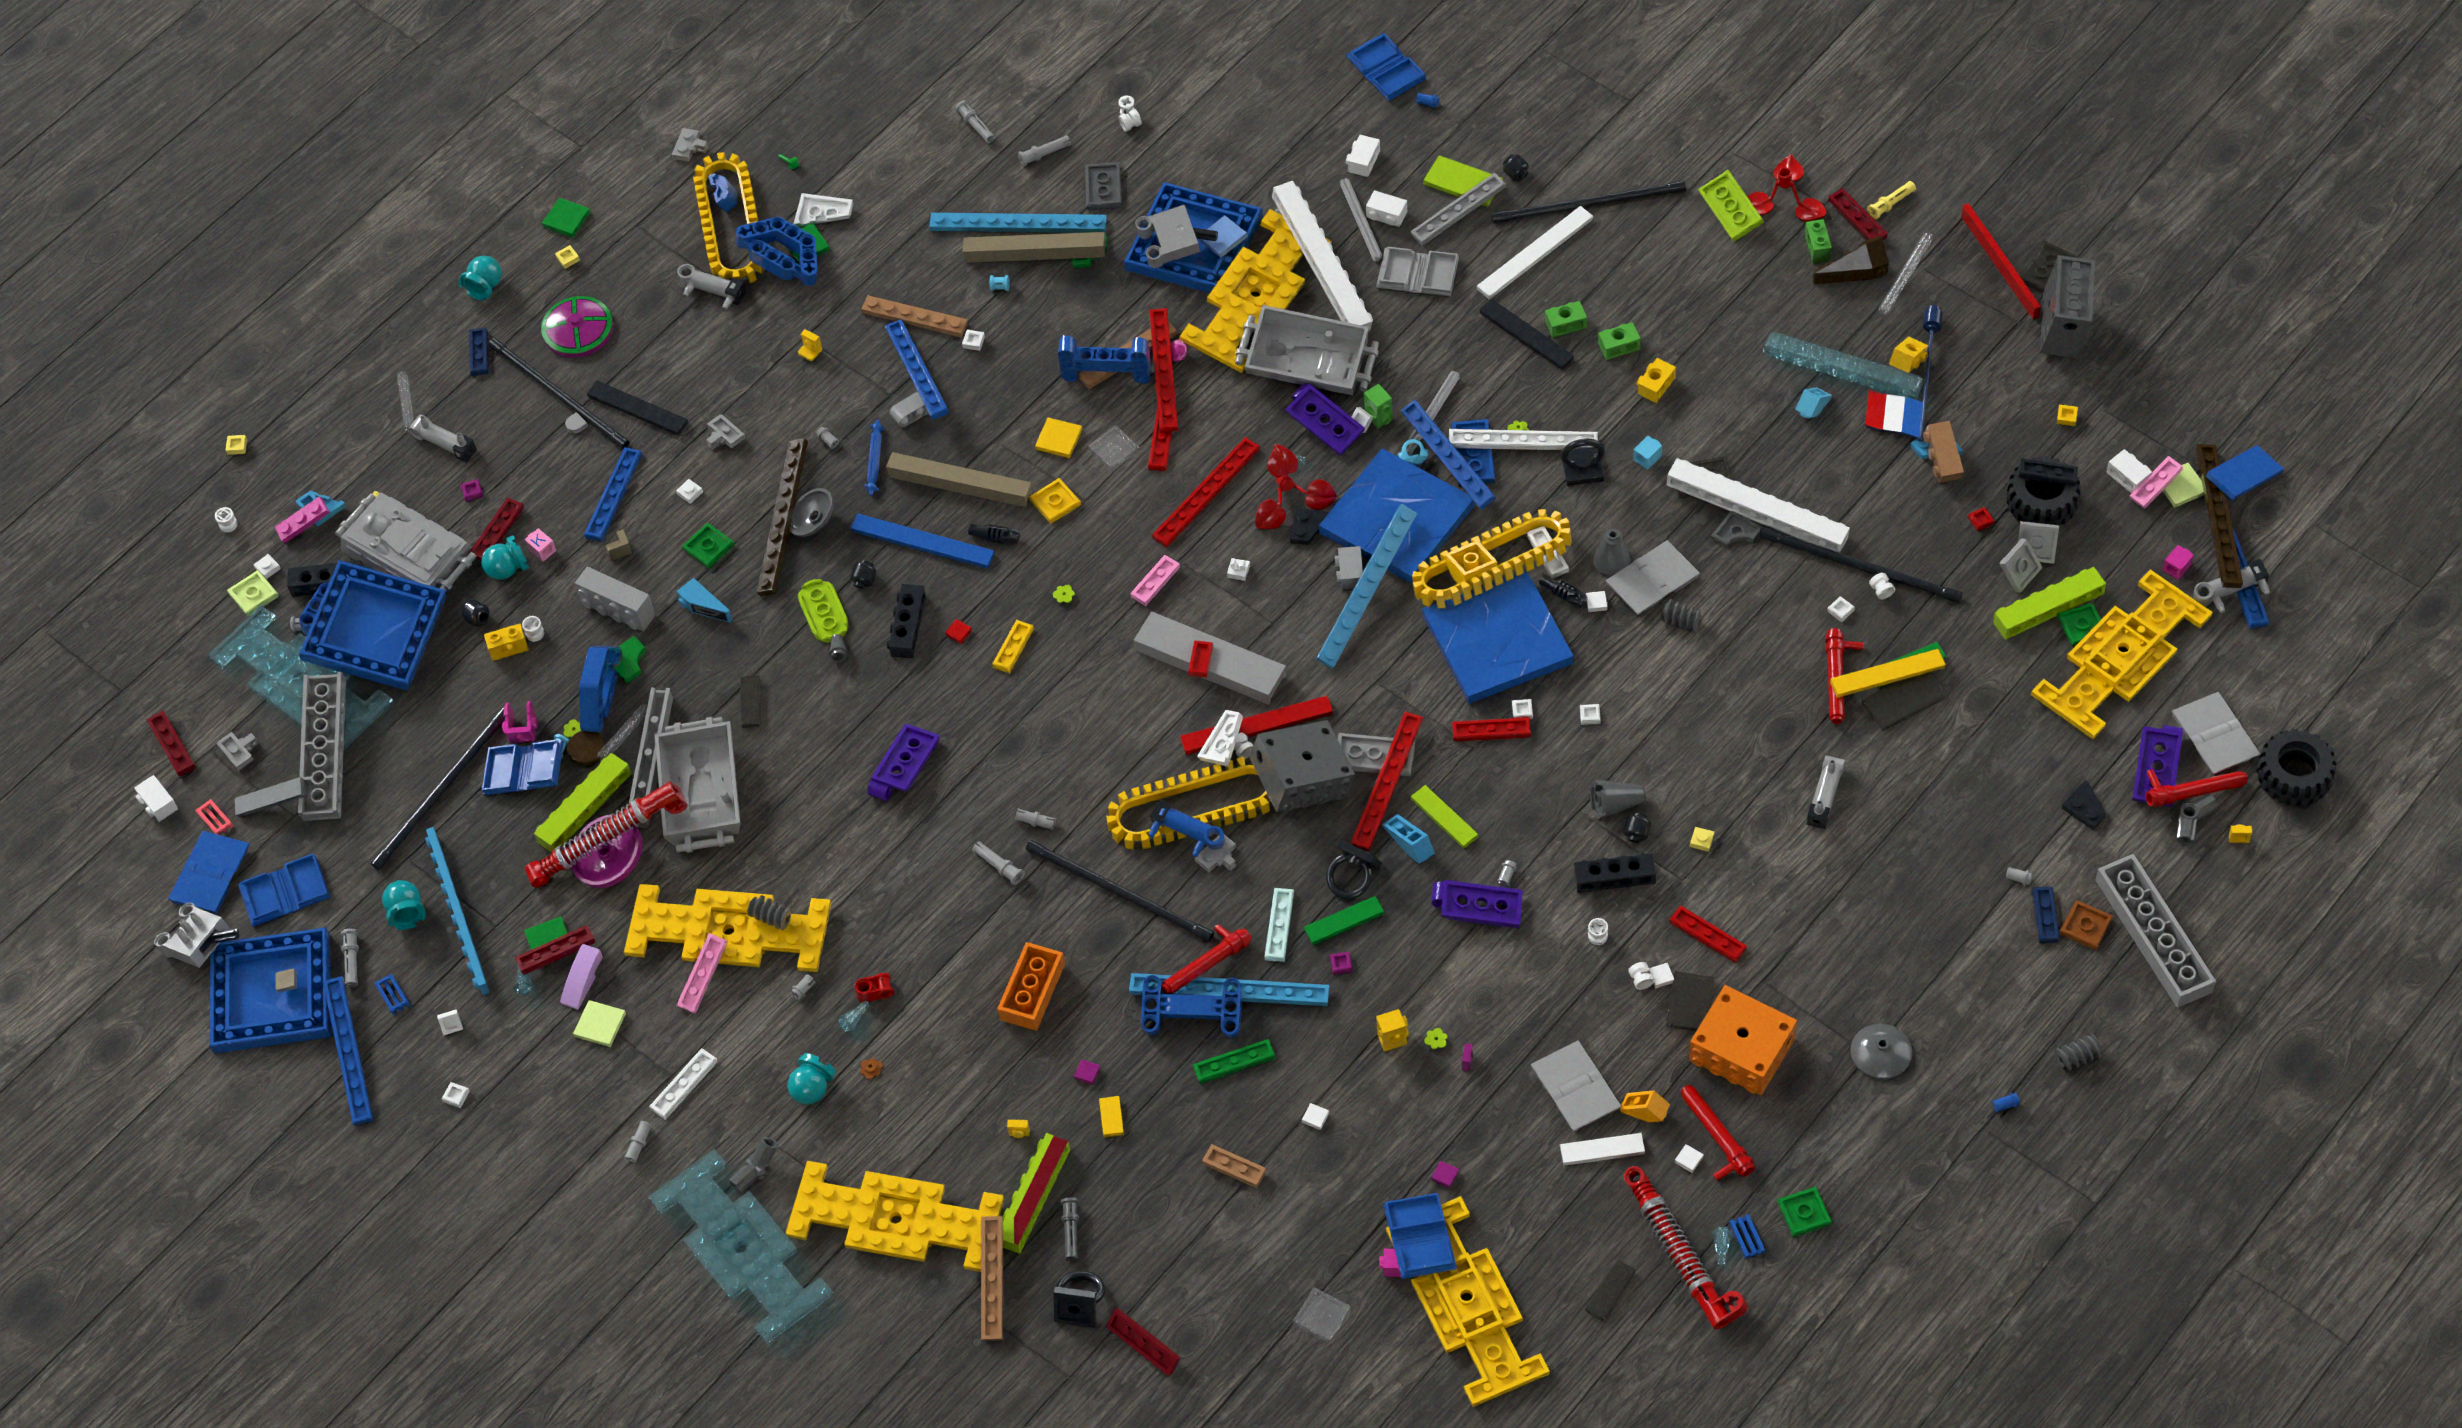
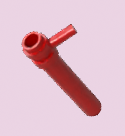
(1835, 649)
(2169, 794)
(1229, 946)
(1735, 1154)

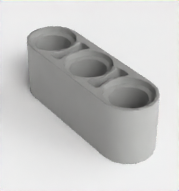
(908, 410)

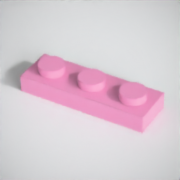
(2156, 482)
(1155, 580)

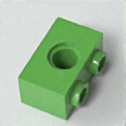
(1818, 241)
(1565, 319)
(1619, 341)
(1379, 405)

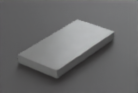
(1369, 752)

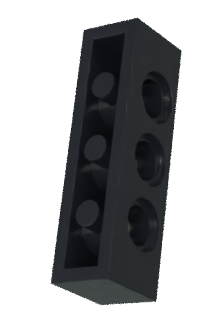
(307, 579)
(915, 597)
(1608, 880)

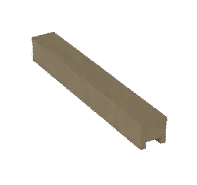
(1034, 247)
(959, 479)

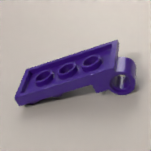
(1309, 396)
(2171, 739)
(884, 780)
(1447, 892)

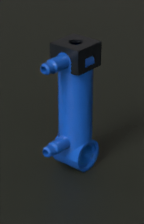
(1166, 816)

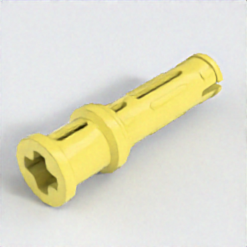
(1885, 203)

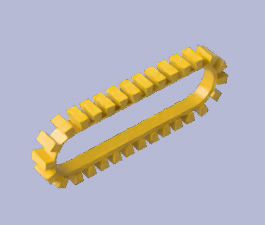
(706, 215)
(1558, 544)
(1116, 811)

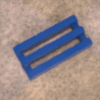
(399, 1006)
(1740, 1221)

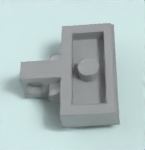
(688, 144)
(723, 432)
(238, 749)
(1211, 858)

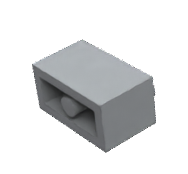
(1350, 566)

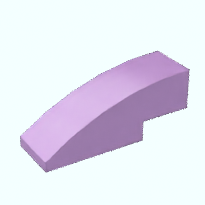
(581, 976)

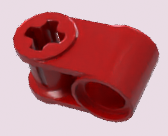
(874, 988)

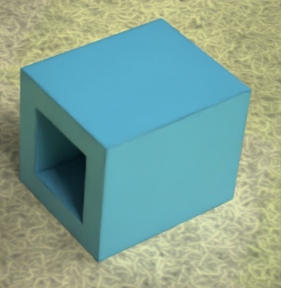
(1647, 452)

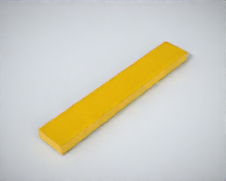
(1887, 673)

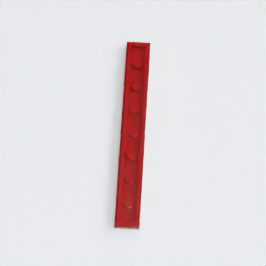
(2000, 261)
(1163, 370)
(1205, 492)
(1265, 722)
(1386, 781)

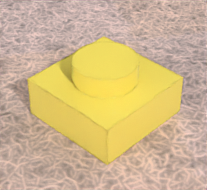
(567, 257)
(236, 444)
(1702, 839)

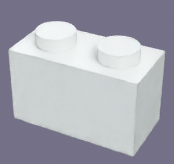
(1363, 155)
(1386, 208)
(2127, 470)
(156, 798)

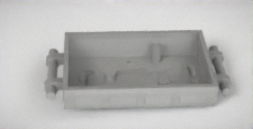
(1307, 350)
(403, 543)
(702, 765)

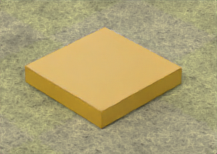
(1058, 437)
(1055, 500)

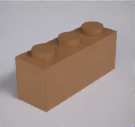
(1943, 451)

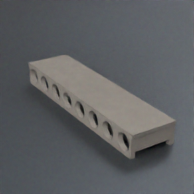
(1228, 666)
(322, 746)

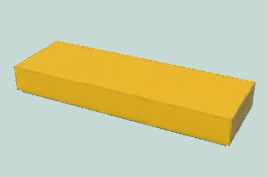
(1013, 646)

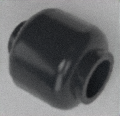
(1515, 167)
(863, 574)
(475, 613)
(1637, 827)

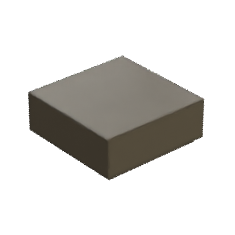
(286, 980)

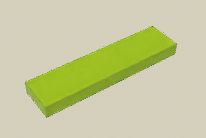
(1444, 816)

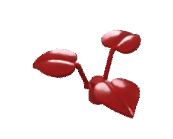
(1786, 174)
(1280, 465)

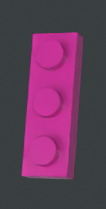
(302, 519)

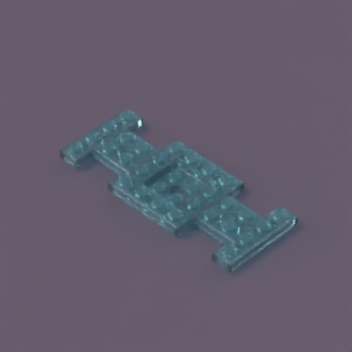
(279, 663)
(723, 1229)

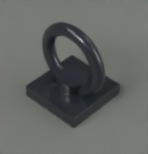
(1583, 464)
(1358, 858)
(1075, 1305)

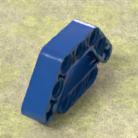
(757, 234)
(597, 686)

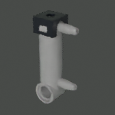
(731, 290)
(459, 444)
(2254, 575)
(1825, 792)

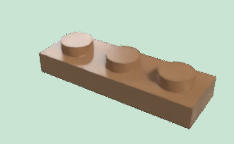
(1234, 1166)

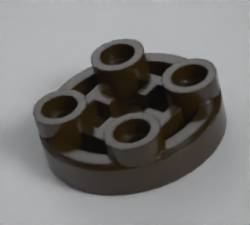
(584, 748)

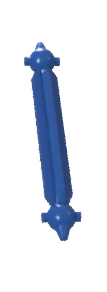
(874, 457)

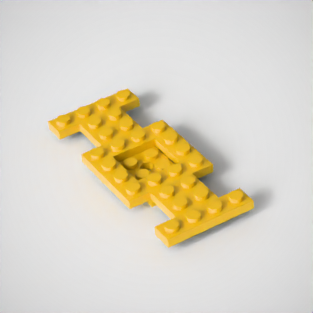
(1267, 274)
(2105, 667)
(750, 936)
(870, 1215)
(1480, 1320)

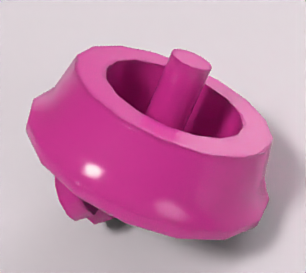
(1178, 350)

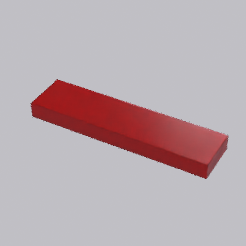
(1159, 448)
(1491, 729)
(1708, 934)

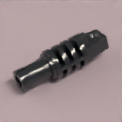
(995, 533)
(1564, 590)

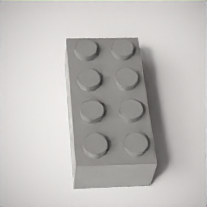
(615, 599)

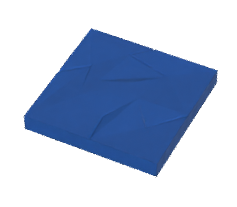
(1203, 268)
(1374, 498)
(373, 625)
(1498, 638)
(244, 996)

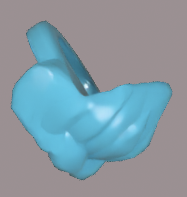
(1415, 460)

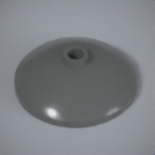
(812, 512)
(1879, 1061)

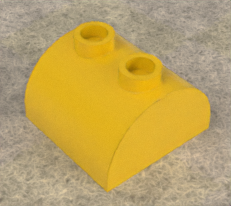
(1469, 561)

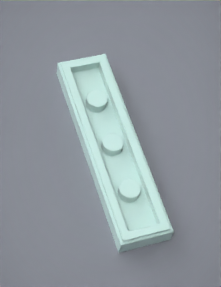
(1279, 924)

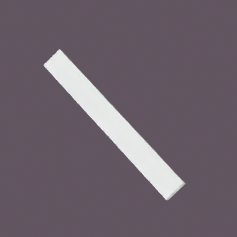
(1534, 252)
(1516, 439)

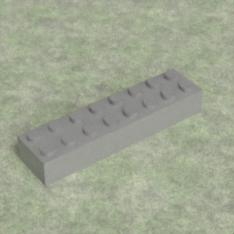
(2155, 930)

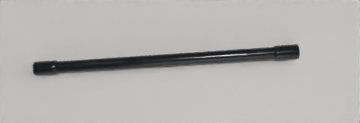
(1506, 215)
(615, 436)
(1778, 537)
(384, 855)
(1197, 929)

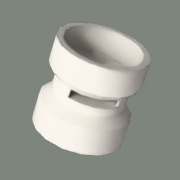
(1130, 120)
(226, 519)
(1882, 586)
(533, 628)
(1242, 746)
(1599, 927)
(1641, 975)

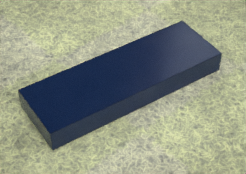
(478, 351)
(2045, 914)

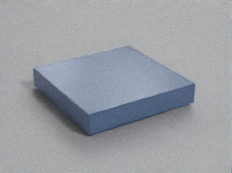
(1228, 236)

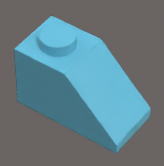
(1812, 402)

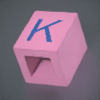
(540, 545)

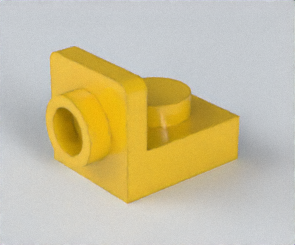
(811, 345)

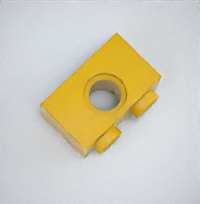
(1909, 355)
(1656, 380)
(506, 642)
(1392, 1030)

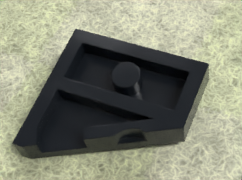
(1306, 525)
(2085, 806)

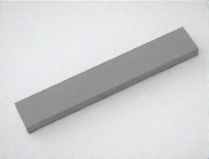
(1458, 209)

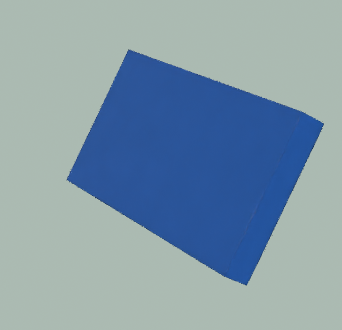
(1479, 459)
(2244, 472)

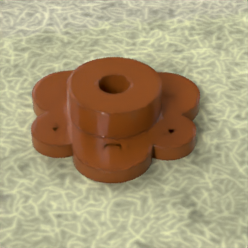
(869, 1072)

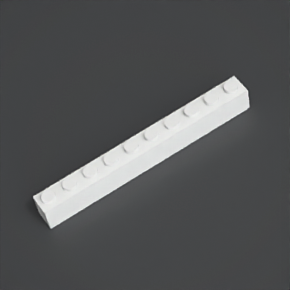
(1320, 255)
(1757, 505)

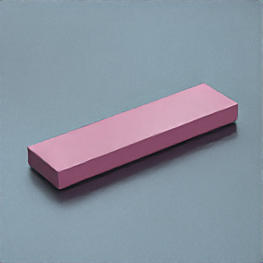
(702, 973)

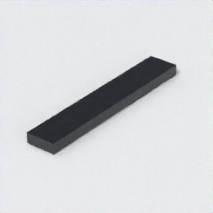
(1526, 334)
(637, 408)

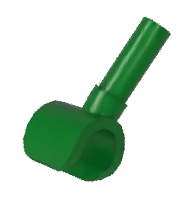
(792, 163)

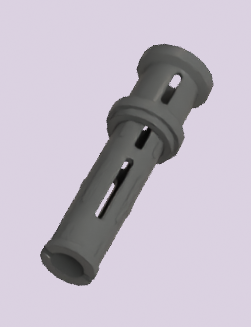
(1070, 1218)

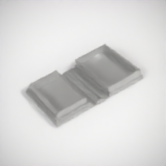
(1418, 272)
(1653, 577)
(2215, 733)
(1575, 1085)

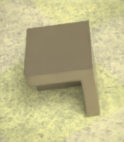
(619, 548)

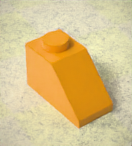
(1645, 1106)

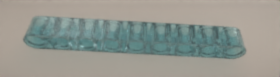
(1843, 365)

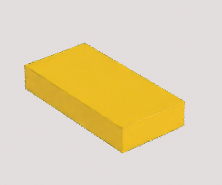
(1111, 1116)

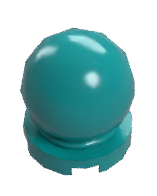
(481, 277)
(502, 560)
(403, 905)
(808, 1081)

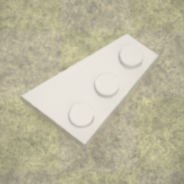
(821, 209)
(1222, 739)

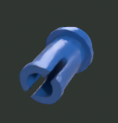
(1429, 100)
(2006, 1102)

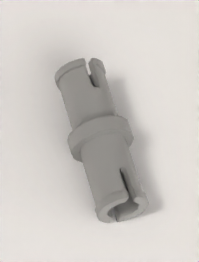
(1035, 819)
(638, 1141)

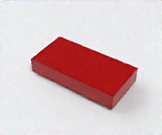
(1200, 659)

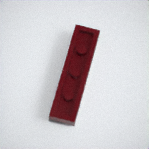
(1856, 215)
(498, 526)
(171, 743)
(554, 950)
(1143, 1342)

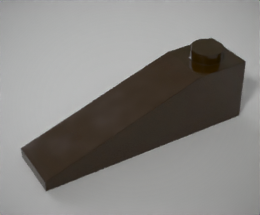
(1861, 264)

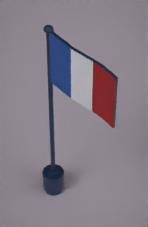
(1901, 413)

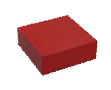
(1981, 519)
(958, 631)

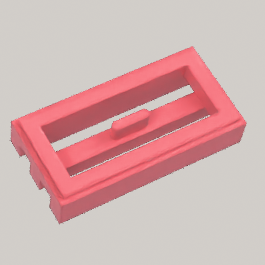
(222, 828)

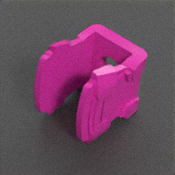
(520, 734)

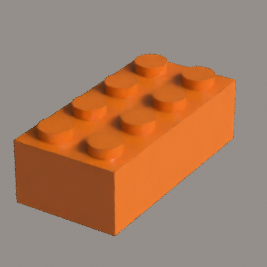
(1031, 986)

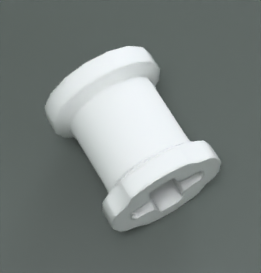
(1123, 103)

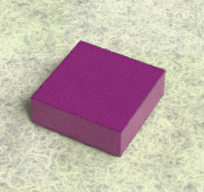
(471, 490)
(1341, 963)
(1467, 1057)
(1087, 1072)
(1445, 1174)

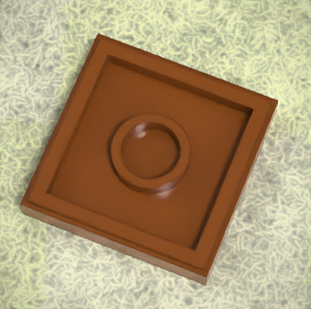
(2086, 925)

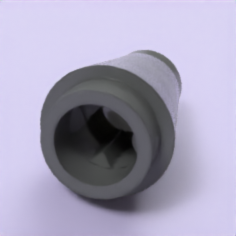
(837, 648)

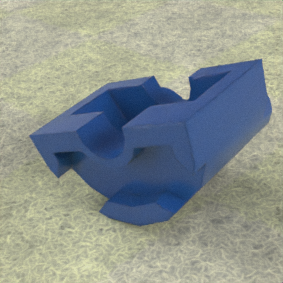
(726, 192)

